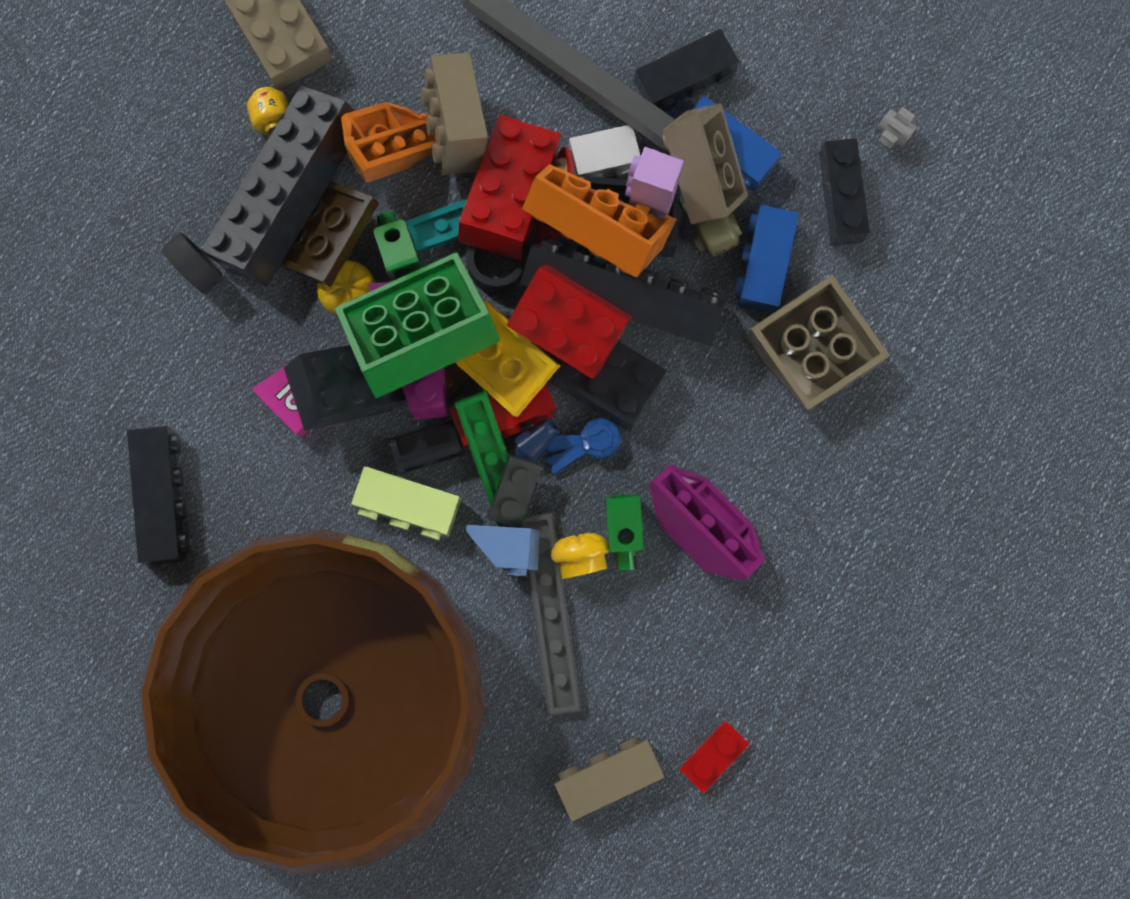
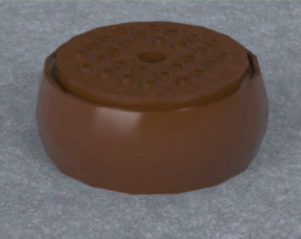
(232, 717)

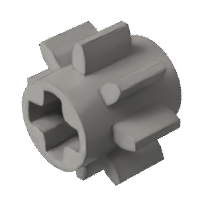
(896, 127)

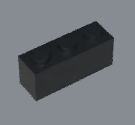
(687, 71)
(844, 192)

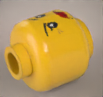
(266, 109)

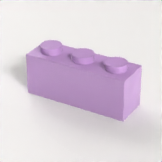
(653, 181)

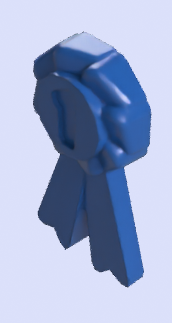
(598, 439)

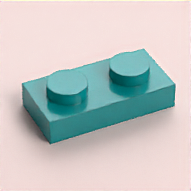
(436, 227)

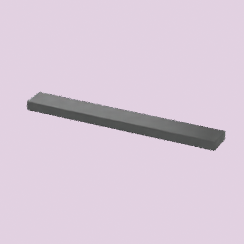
(573, 67)

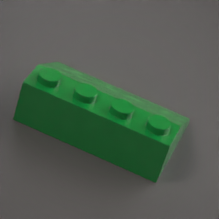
(417, 325)

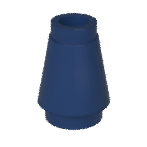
(535, 440)

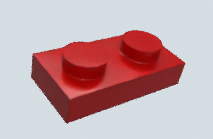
(714, 756)

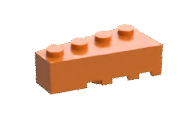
(598, 219)

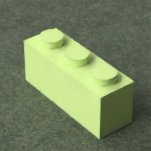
(405, 503)

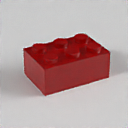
(568, 320)

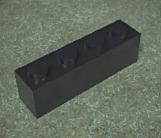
(157, 495)

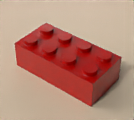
(494, 207)

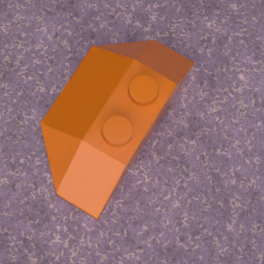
(385, 139)

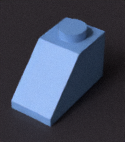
(508, 547)

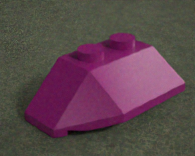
(705, 524)

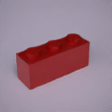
(509, 425)

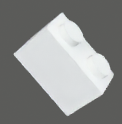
(605, 152)

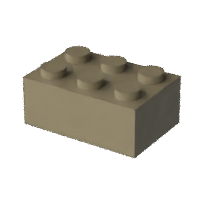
(281, 38)
(454, 113)
(710, 170)

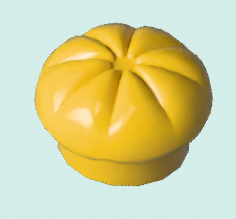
(348, 285)
(580, 554)

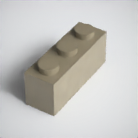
(608, 778)

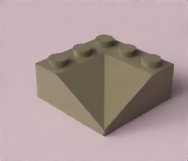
(817, 344)

